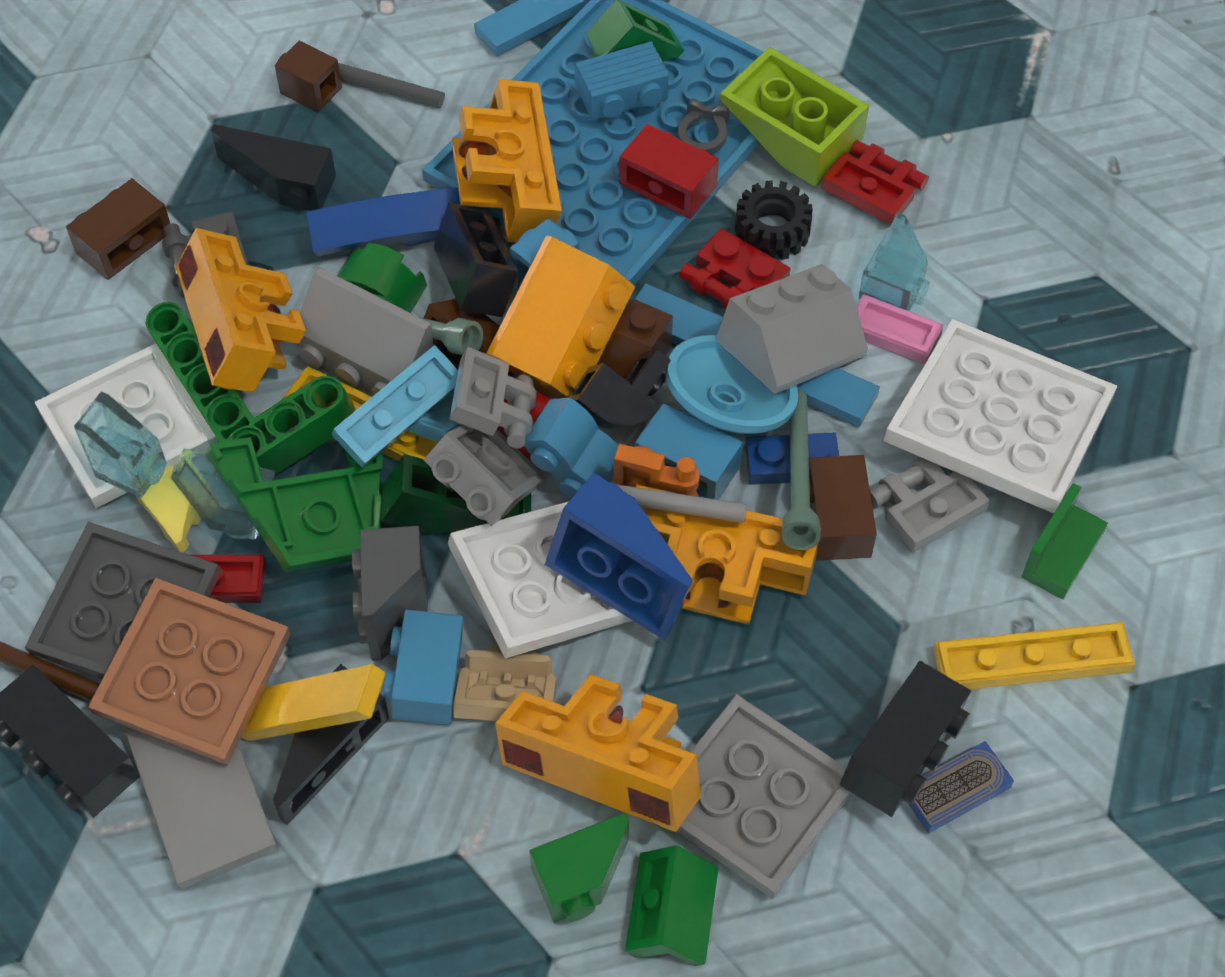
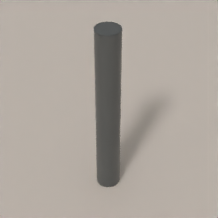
(391, 85)

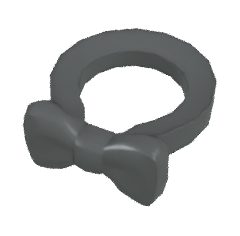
(695, 111)

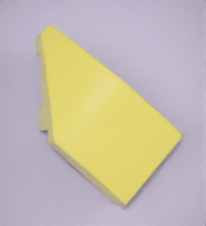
(170, 510)

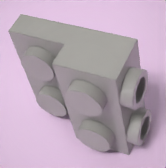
(484, 471)

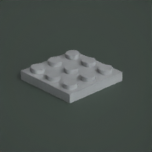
(761, 796)

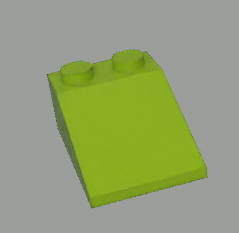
(796, 114)

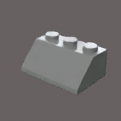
(794, 328)
(358, 333)

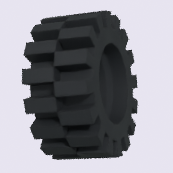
(774, 202)

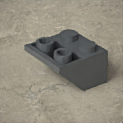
(389, 580)

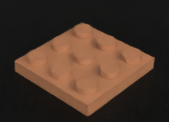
(190, 671)

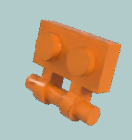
(647, 468)

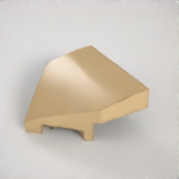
(493, 683)

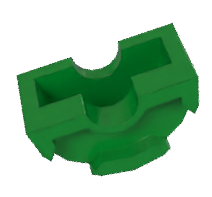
(382, 274)

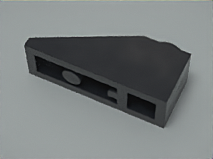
(282, 168)
(319, 756)

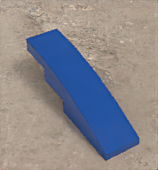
(380, 220)

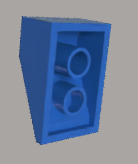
(619, 556)

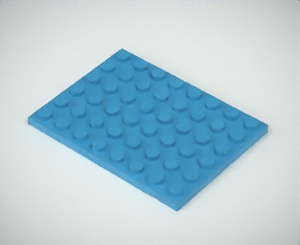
(600, 212)

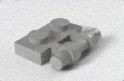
(481, 393)
(932, 511)

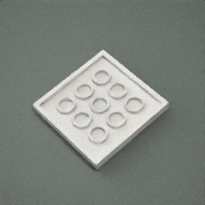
(1001, 415)

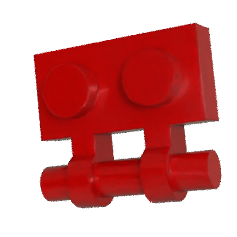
(874, 181)
(734, 263)

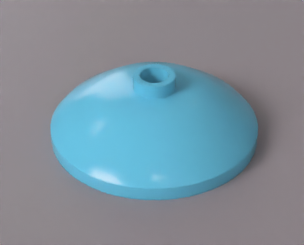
(723, 391)

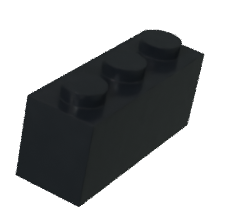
(475, 260)
(907, 740)
(63, 743)

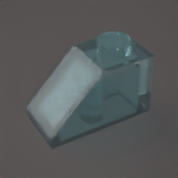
(897, 268)
(120, 446)
(211, 496)

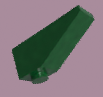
(418, 499)

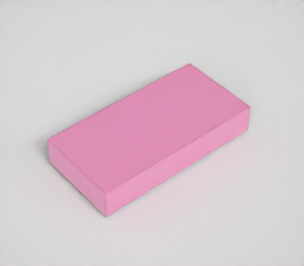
(898, 329)

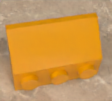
(561, 318)

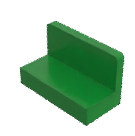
(1063, 546)
(672, 905)

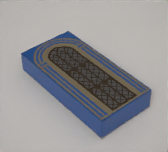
(960, 786)

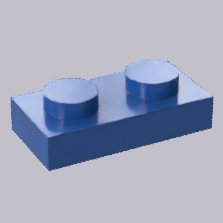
(770, 455)

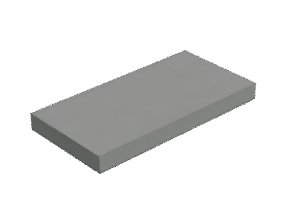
(201, 809)

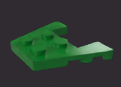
(304, 517)

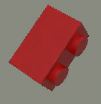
(668, 171)

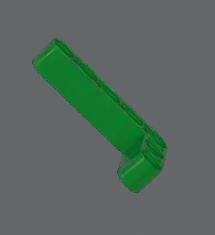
(268, 430)

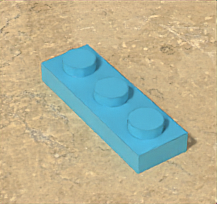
(397, 406)

